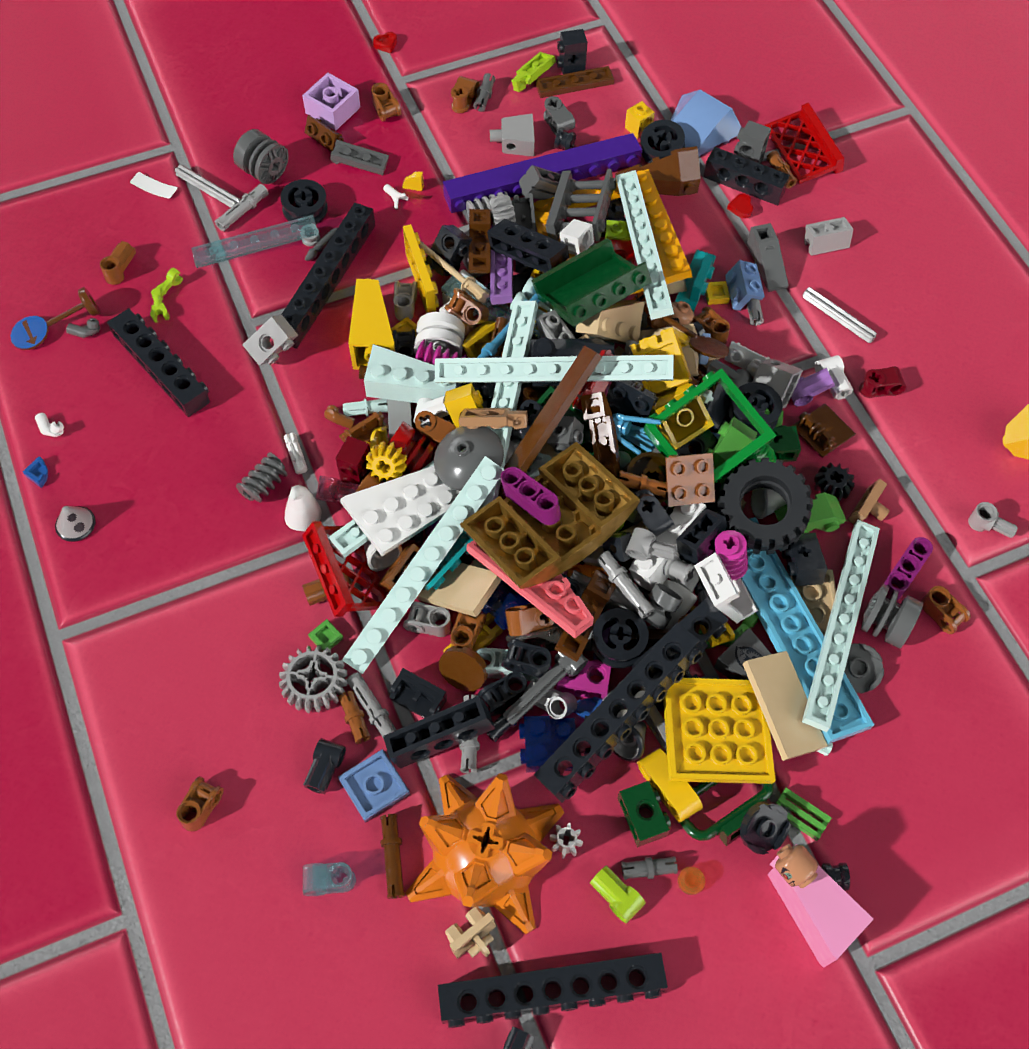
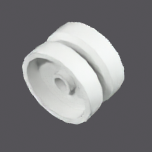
(442, 330)

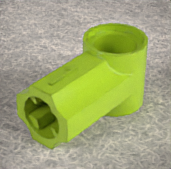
(623, 899)

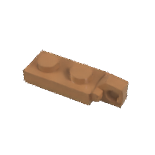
(493, 417)

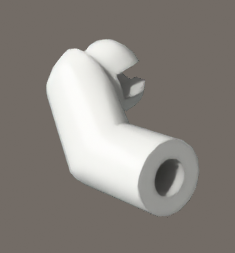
(49, 429)

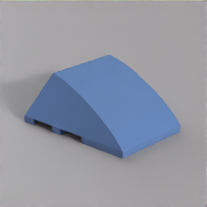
(705, 121)

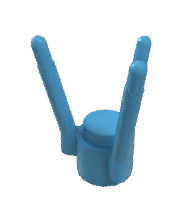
(623, 428)

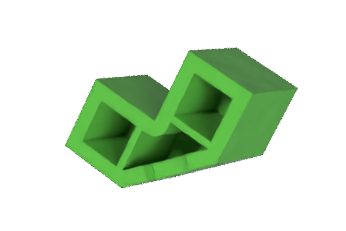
(732, 439)
(825, 513)

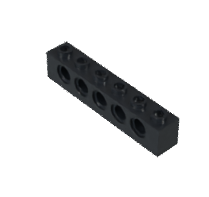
(159, 362)

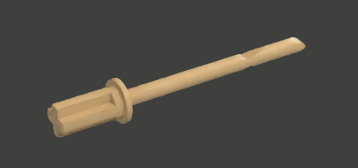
(468, 284)

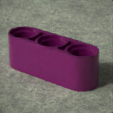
(530, 495)
(911, 560)

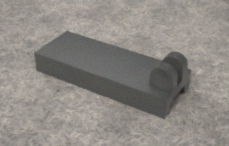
(359, 157)

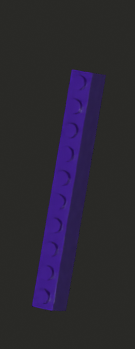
(582, 161)

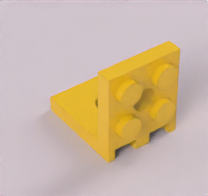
(667, 343)

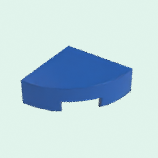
(37, 472)
(587, 706)

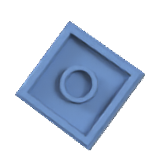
(374, 785)

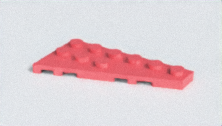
(550, 597)

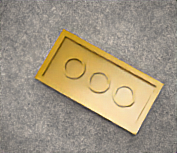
(420, 271)

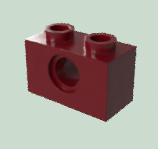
(352, 460)

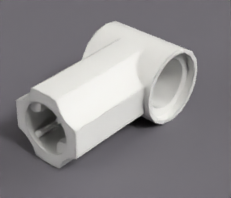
(836, 370)
(434, 406)

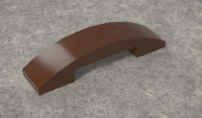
(479, 247)
(602, 431)
(595, 598)

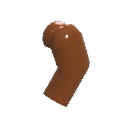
(334, 416)

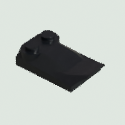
(562, 348)

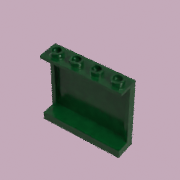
(590, 282)

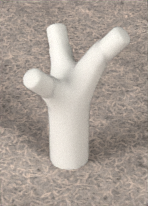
(395, 195)

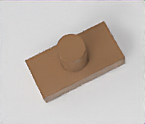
(869, 503)

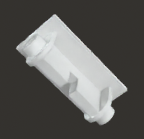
(743, 356)

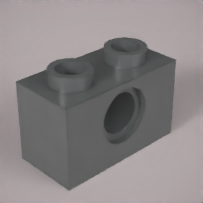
(752, 141)

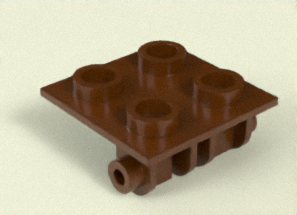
(823, 430)

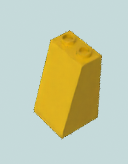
(368, 322)
(687, 422)

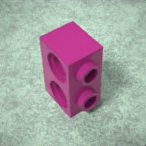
(583, 686)

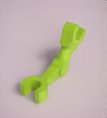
(157, 294)

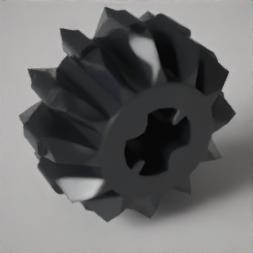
(834, 481)

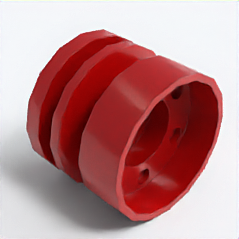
(416, 454)

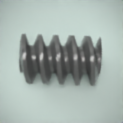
(261, 478)

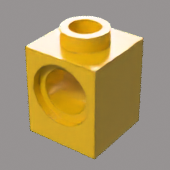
(638, 118)

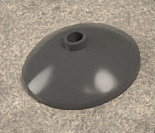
(457, 467)

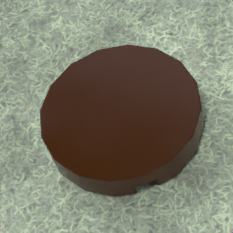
(463, 668)

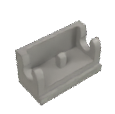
(828, 236)

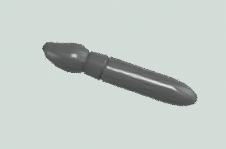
(312, 253)

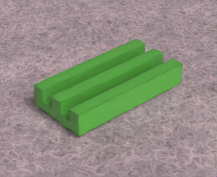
(809, 808)

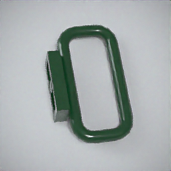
(729, 825)

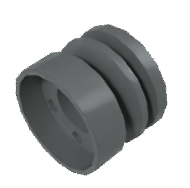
(260, 156)
(891, 616)

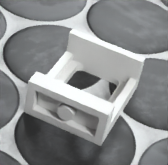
(726, 594)

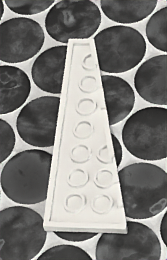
(402, 506)

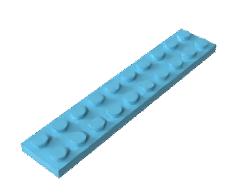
(795, 631)

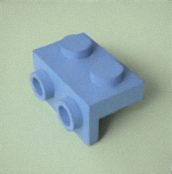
(744, 284)

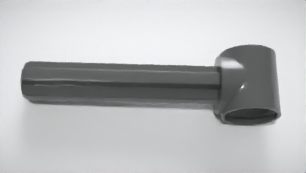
(563, 667)

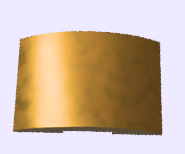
(590, 507)

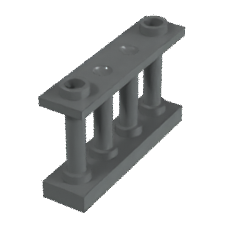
(563, 198)

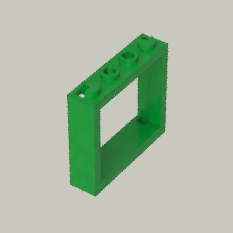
(691, 393)

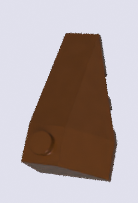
(674, 174)

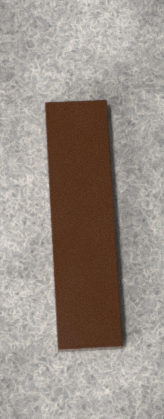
(574, 82)

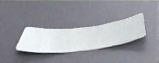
(153, 186)

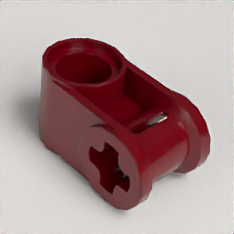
(882, 382)

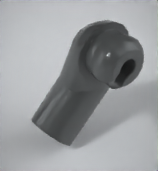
(91, 328)

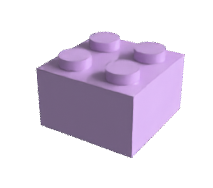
(331, 101)

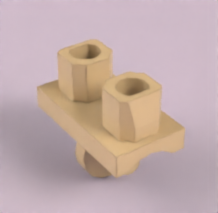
(463, 941)

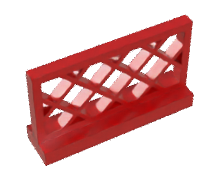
(821, 139)
(330, 572)

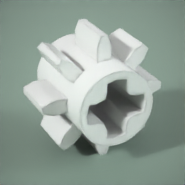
(566, 831)

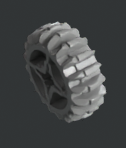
(294, 674)

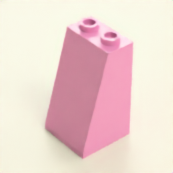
(823, 914)

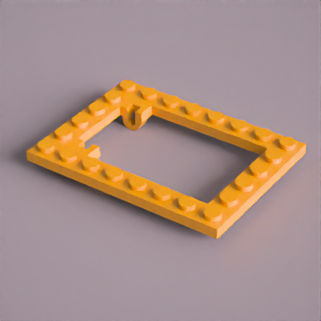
(670, 252)

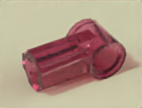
(333, 489)

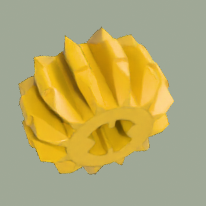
(386, 461)

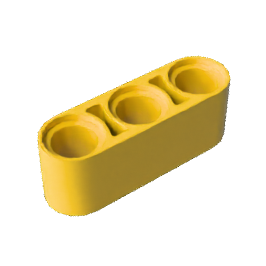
(676, 795)

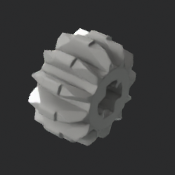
(501, 208)

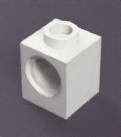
(577, 236)

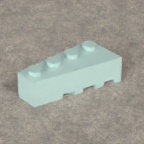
(401, 377)

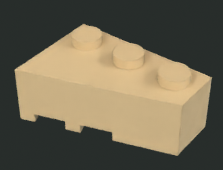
(615, 323)

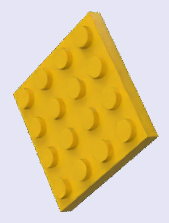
(716, 733)

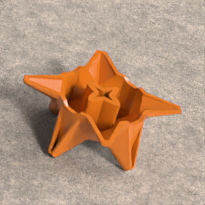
(505, 867)

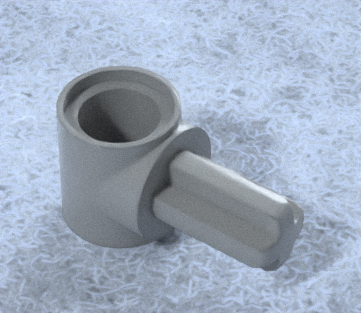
(990, 520)
(644, 545)

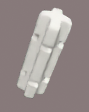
(295, 453)

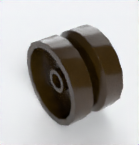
(650, 464)

